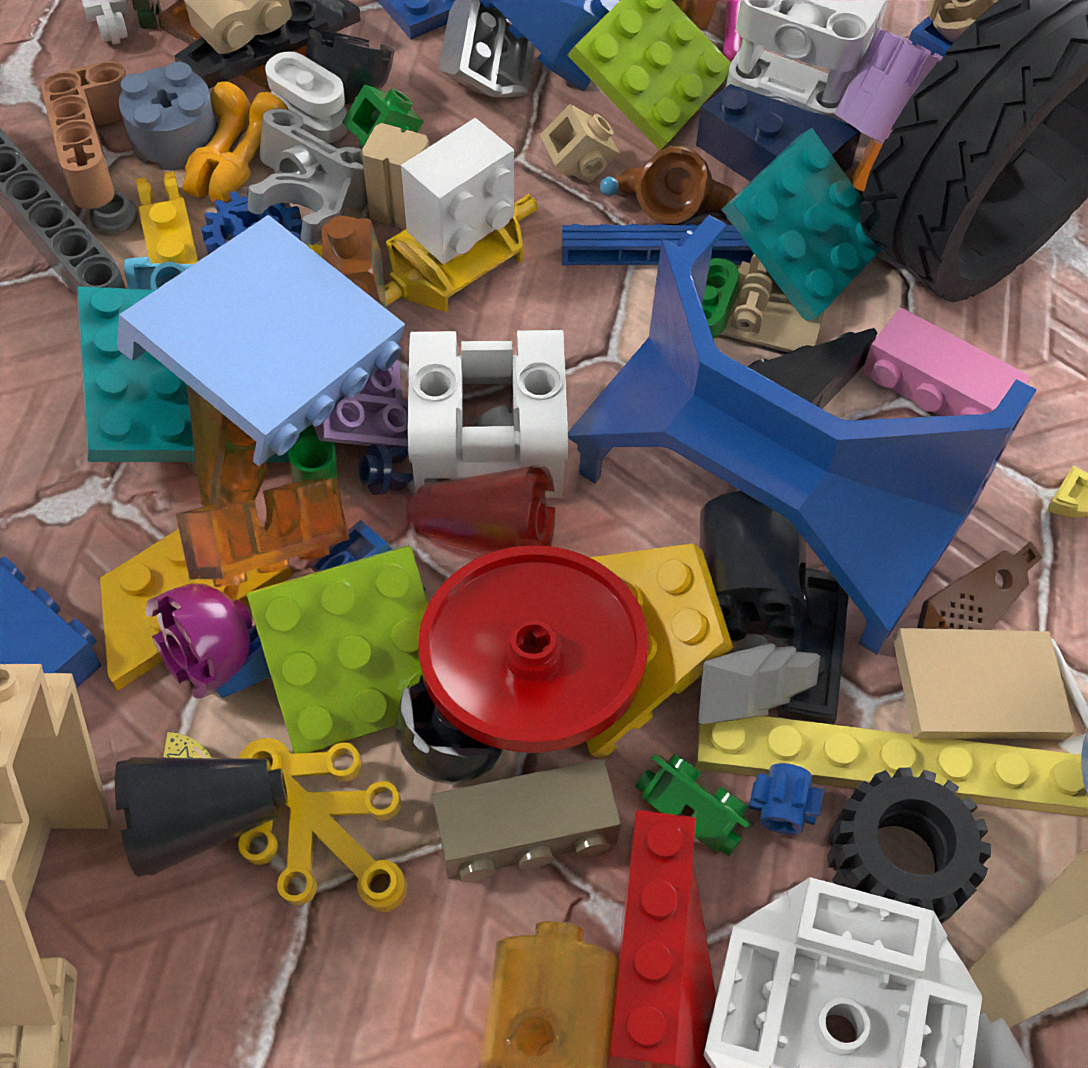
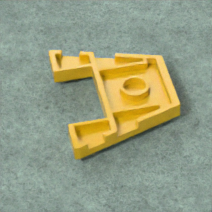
(681, 624)

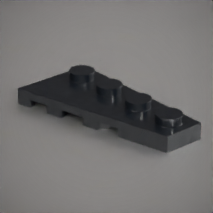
(293, 35)

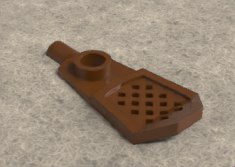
(975, 598)

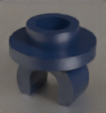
(377, 469)

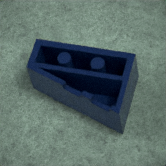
(753, 129)

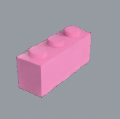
(937, 368)

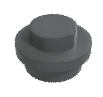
(114, 216)

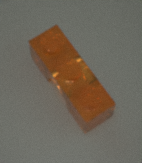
(228, 539)

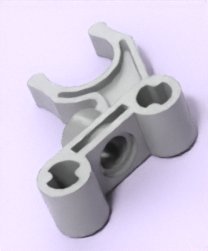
(306, 173)

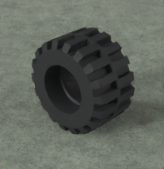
(931, 813)

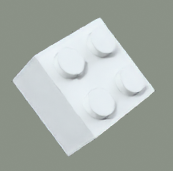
(459, 190)

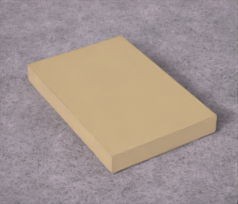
(982, 684)

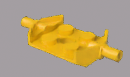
(428, 282)

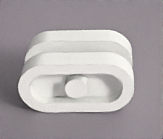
(310, 93)

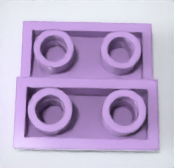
(371, 416)

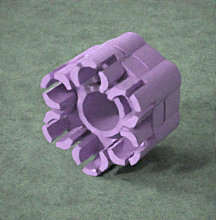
(884, 83)

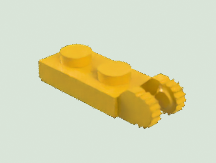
(166, 224)

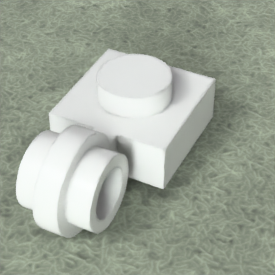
(108, 17)

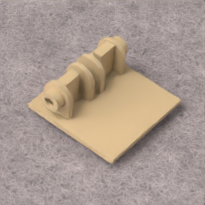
(766, 315)

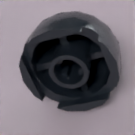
(350, 60)
(435, 745)

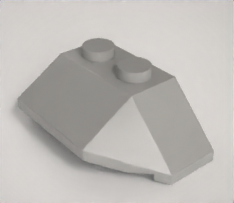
(484, 52)

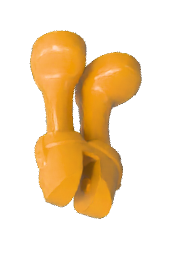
(213, 167)

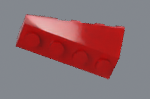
(663, 958)

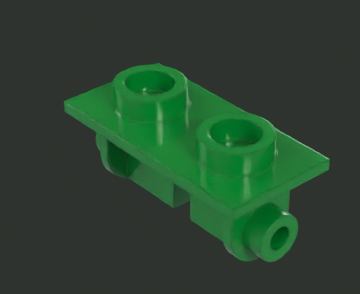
(677, 787)

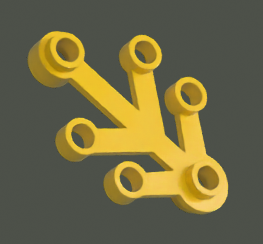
(312, 815)

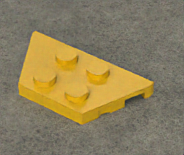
(125, 596)

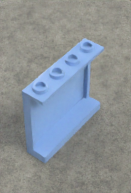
(265, 334)

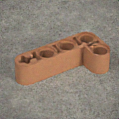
(75, 106)

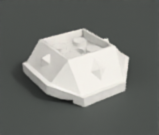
(849, 957)

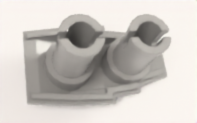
(754, 680)

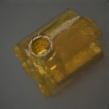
(546, 993)

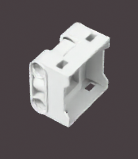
(810, 31)
(436, 432)

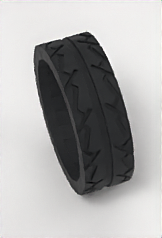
(997, 100)

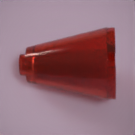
(486, 511)

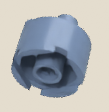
(167, 114)

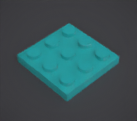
(804, 224)

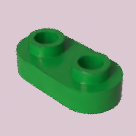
(720, 302)

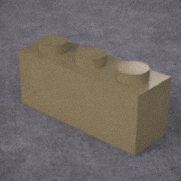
(526, 820)

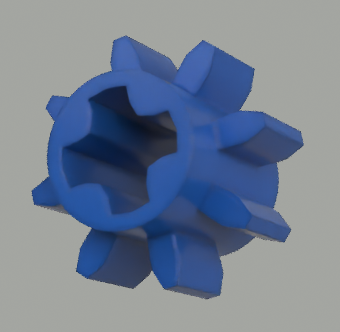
(786, 799)

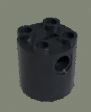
(754, 566)

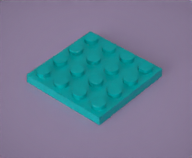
(129, 406)

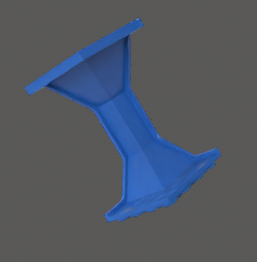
(863, 493)

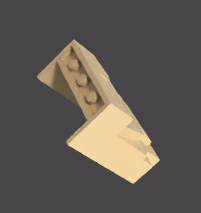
(44, 785)

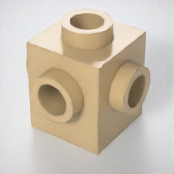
(580, 143)

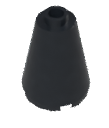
(191, 805)

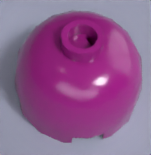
(201, 635)

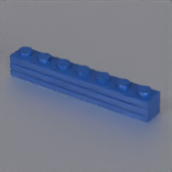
(639, 244)

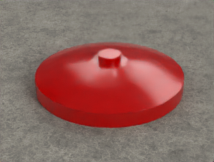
(533, 648)

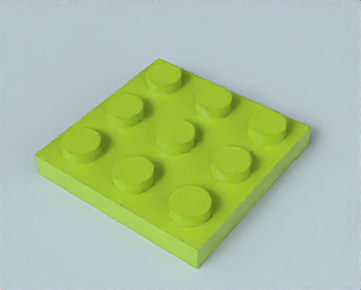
(651, 65)
(342, 646)

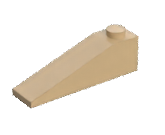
(1041, 954)

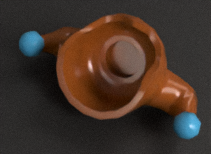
(672, 186)

